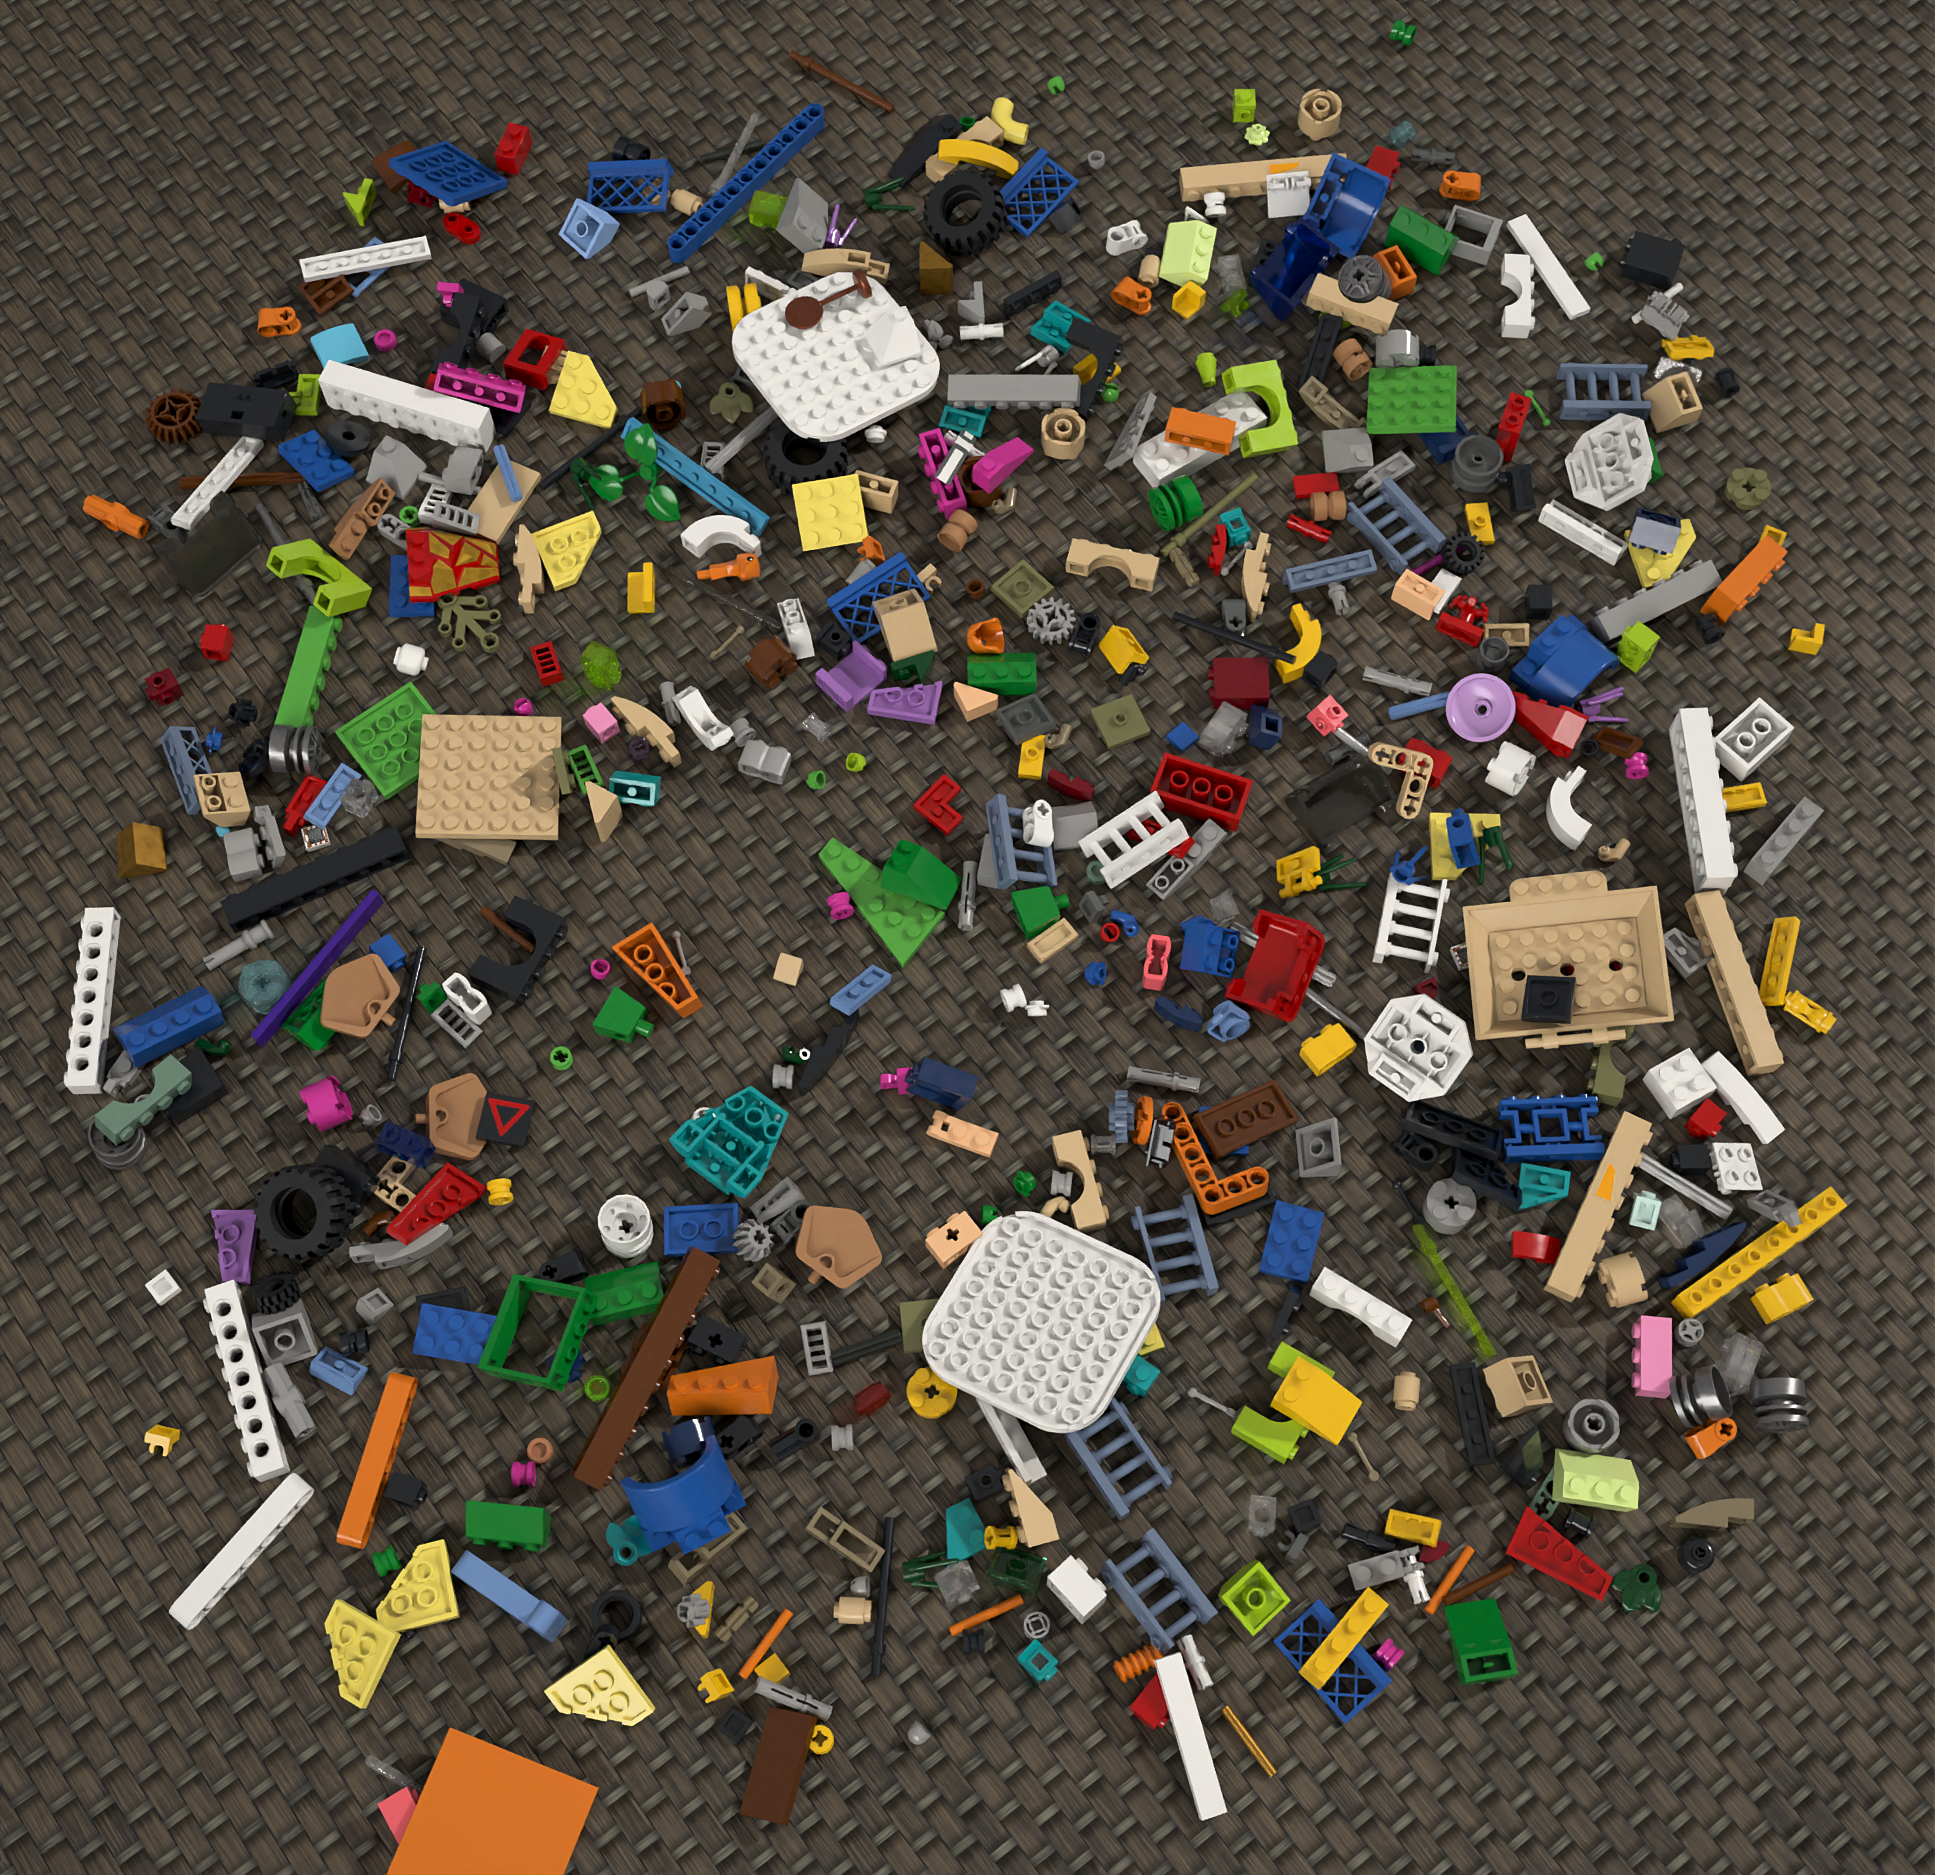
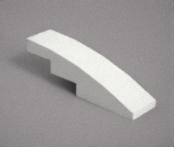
(1742, 1097)

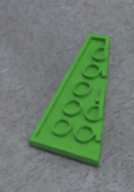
(896, 918)

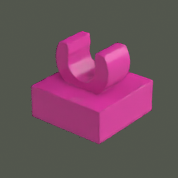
(448, 291)

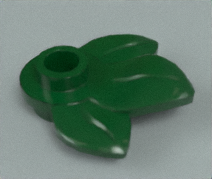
(1635, 1592)

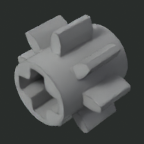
(693, 1610)

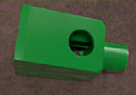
(1037, 909)
(622, 1018)

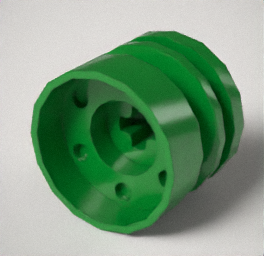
(1175, 503)

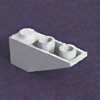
(796, 628)

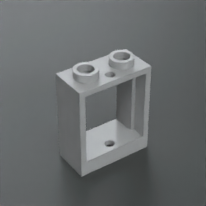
(1478, 222)

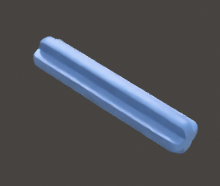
(507, 473)
(1418, 706)

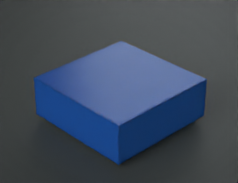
(1182, 737)

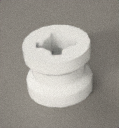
(1013, 997)

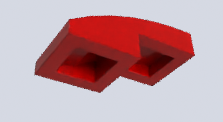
(1535, 1246)

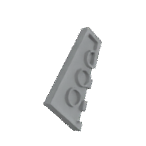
(1131, 433)

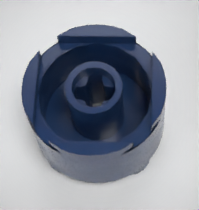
(687, 1440)

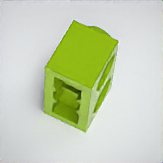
(1636, 646)

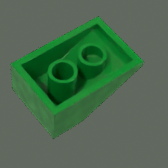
(919, 875)

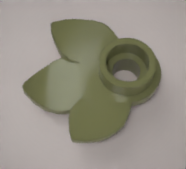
(731, 404)

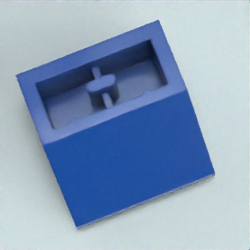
(1209, 949)

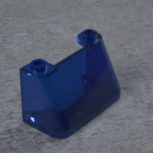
(1292, 268)

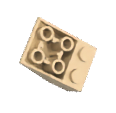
(1034, 1517)

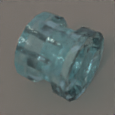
(1402, 133)

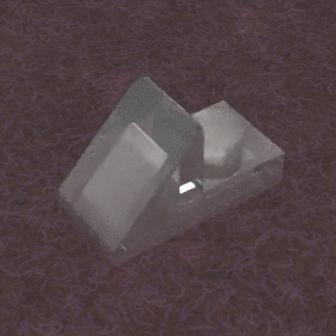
(1682, 1223)

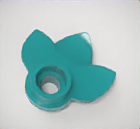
(629, 1537)

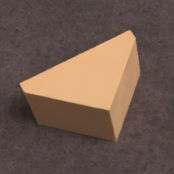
(974, 701)

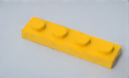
(1779, 961)

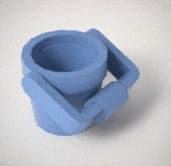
(1231, 1021)

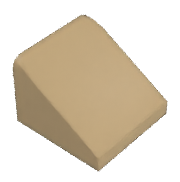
(788, 969)

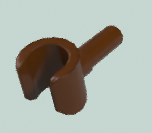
(1431, 1304)

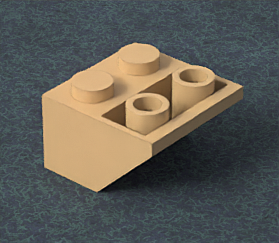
(1673, 402)
(222, 798)

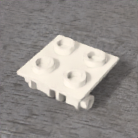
(1288, 194)
(1735, 1167)

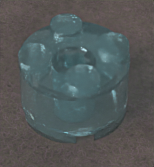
(263, 984)

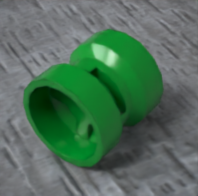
(1403, 32)

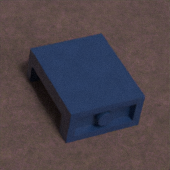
(1444, 444)

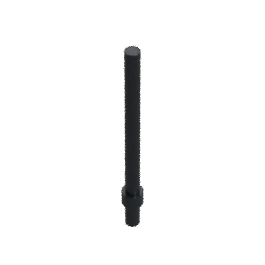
(588, 450)
(1272, 652)
(396, 1055)
(878, 1648)

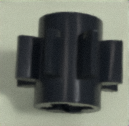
(243, 712)

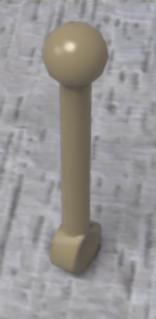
(739, 630)
(1373, 1475)

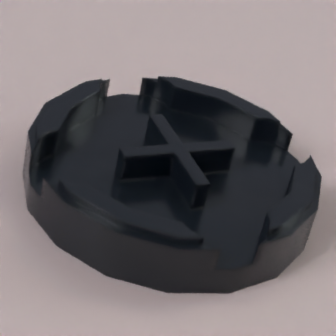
(255, 757)

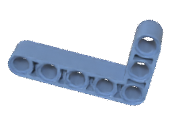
(509, 1596)

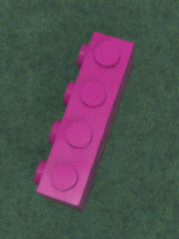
(479, 387)
(934, 451)

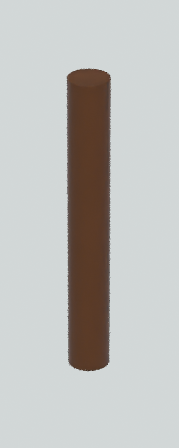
(507, 929)
(1478, 1584)

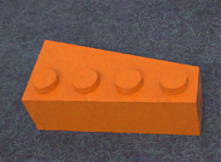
(654, 963)

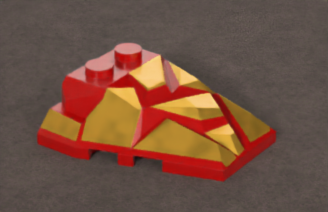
(448, 563)

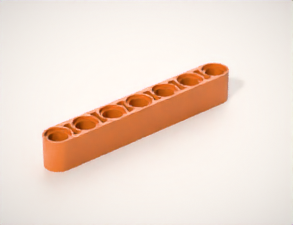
(377, 1460)

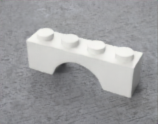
(1517, 275)
(1378, 1316)

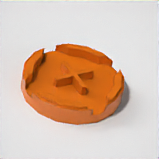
(1143, 1116)

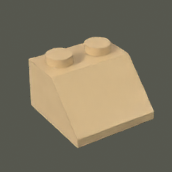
(1517, 1385)

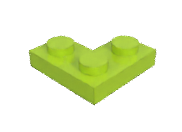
(307, 394)

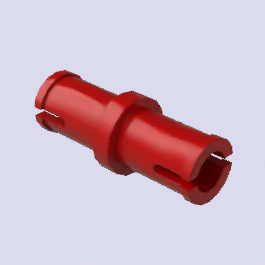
(1308, 528)

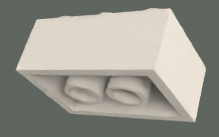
(1751, 739)

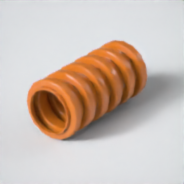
(1137, 1662)

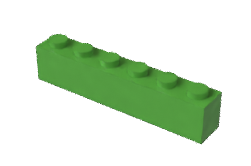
(309, 669)

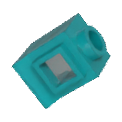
(1236, 527)
(1038, 1662)

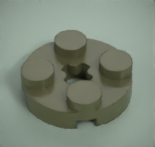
(1751, 477)

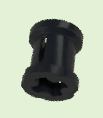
(1727, 382)
(1579, 1522)

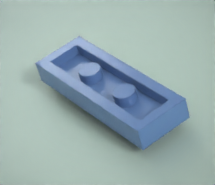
(328, 800)
(860, 990)

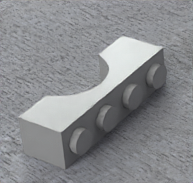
(1783, 840)

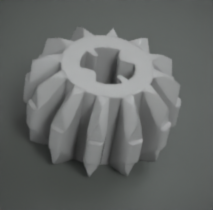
(753, 1240)

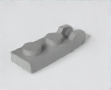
(1393, 467)
(1383, 1568)

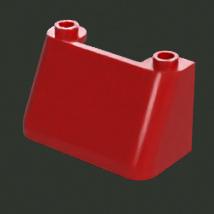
(1278, 966)

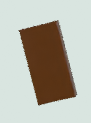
(1618, 742)

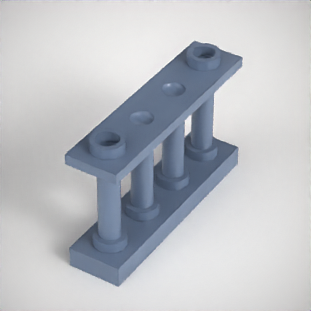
(1601, 409)
(1405, 509)
(1005, 854)
(1194, 1234)
(1106, 1481)
(1169, 1568)

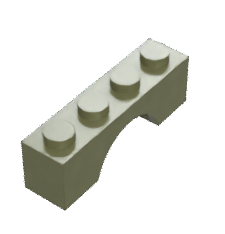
(1606, 1080)

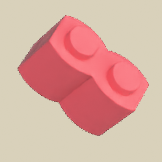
(1156, 962)

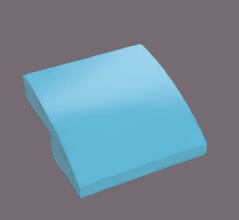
(339, 345)

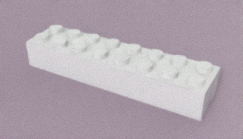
(407, 406)
(1702, 801)

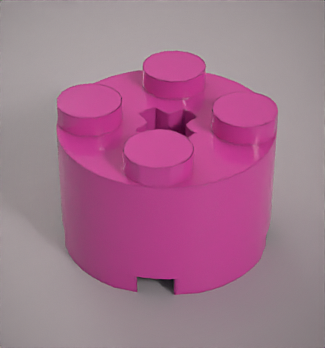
(326, 1104)

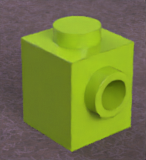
(1244, 105)

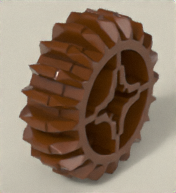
(161, 417)

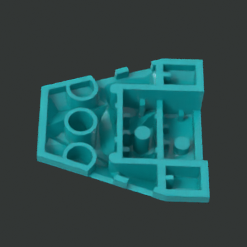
(732, 1141)

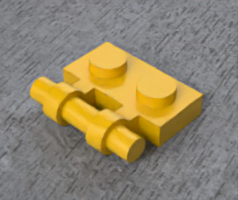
(1690, 347)
(1299, 865)

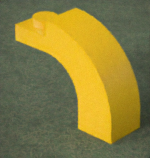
(1305, 651)

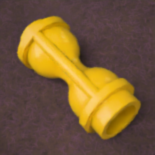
(1817, 1018)

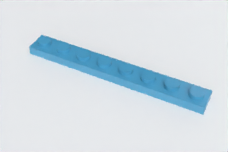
(704, 483)

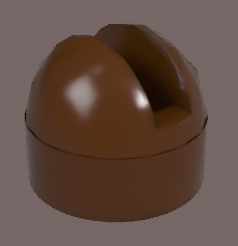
(973, 589)

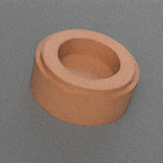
(540, 1451)

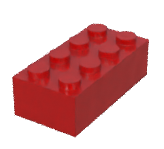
(1202, 791)

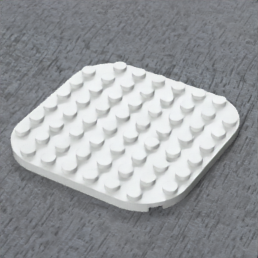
(827, 375)
(1042, 1321)

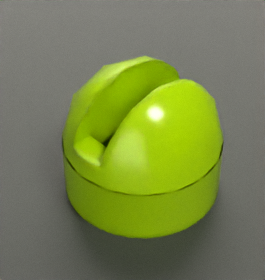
(855, 762)

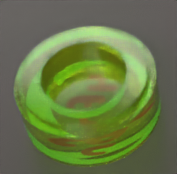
(597, 1388)

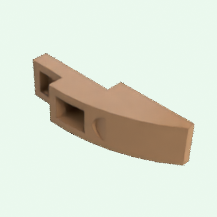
(359, 517)

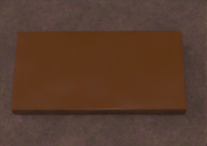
(1245, 1119)
(778, 1766)

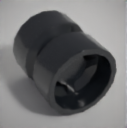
(627, 149)

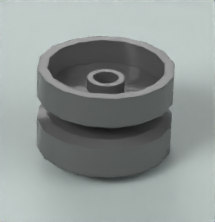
(1476, 463)

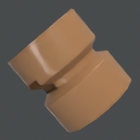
(1352, 359)
(1324, 506)
(957, 530)

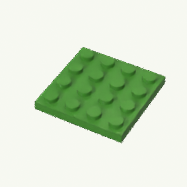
(1412, 399)
(388, 739)

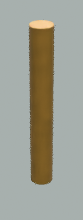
(1249, 1741)

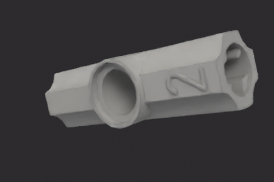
(289, 1400)

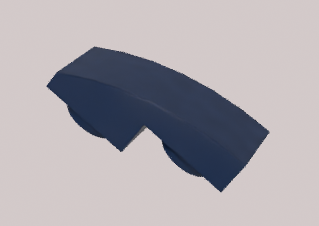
(1185, 1017)

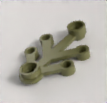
(468, 618)

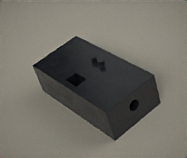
(246, 411)

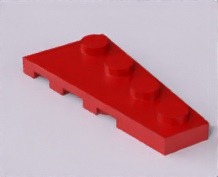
(440, 1199)
(1551, 1553)

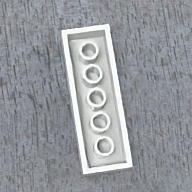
(1163, 460)

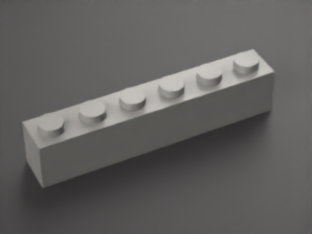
(1014, 391)
(1656, 601)

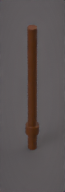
(809, 64)

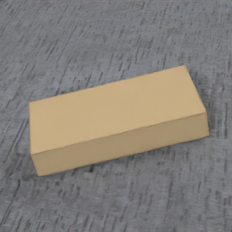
(1052, 940)

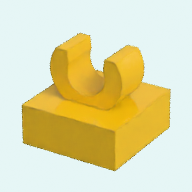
(163, 1437)
(716, 1684)

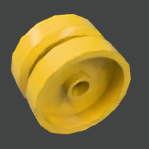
(739, 306)

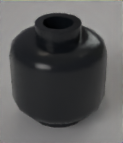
(1699, 1561)

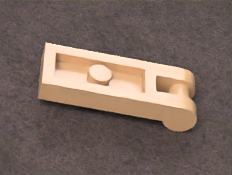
(963, 1134)

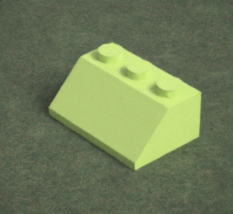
(1187, 252)
(1595, 1481)

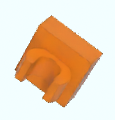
(873, 550)

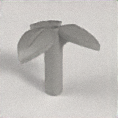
(935, 333)

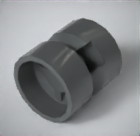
(1492, 656)

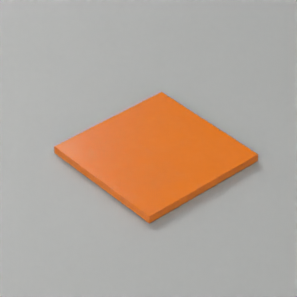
(492, 1815)

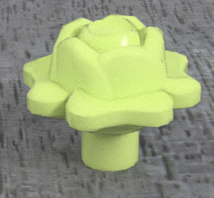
(1257, 134)

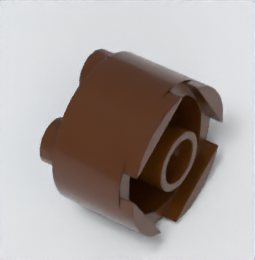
(662, 404)
(973, 493)
(771, 662)

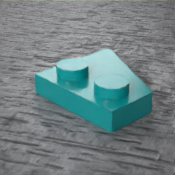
(1542, 1185)
(964, 1531)

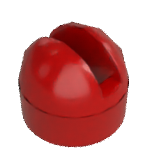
(1112, 929)

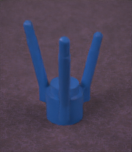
(1405, 870)

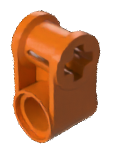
(1463, 186)
(1130, 294)
(276, 321)
(1707, 1439)

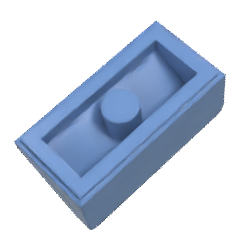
(337, 1370)

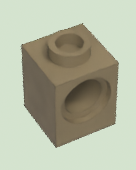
(773, 1283)

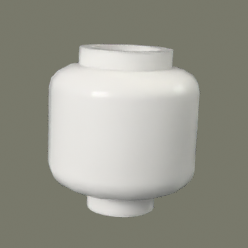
(410, 659)

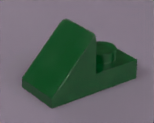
(918, 665)

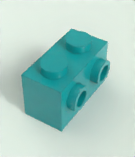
(635, 788)
(1140, 1377)

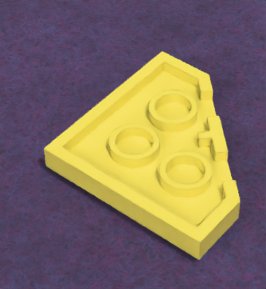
(582, 393)
(567, 548)
(1654, 566)
(1442, 860)
(421, 1592)
(358, 1651)
(601, 1690)

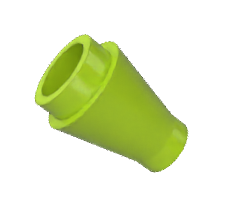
(1207, 368)

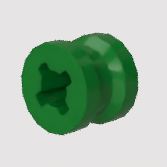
(386, 1560)

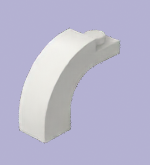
(717, 530)
(701, 719)
(1561, 817)

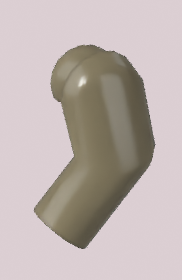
(1007, 504)
(1058, 740)

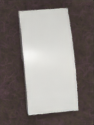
(1447, 582)

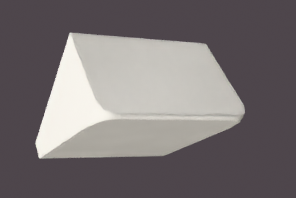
(1191, 215)

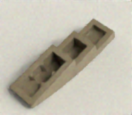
(493, 848)

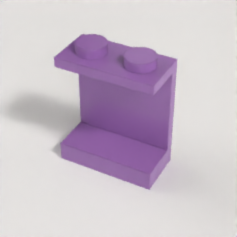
(853, 677)

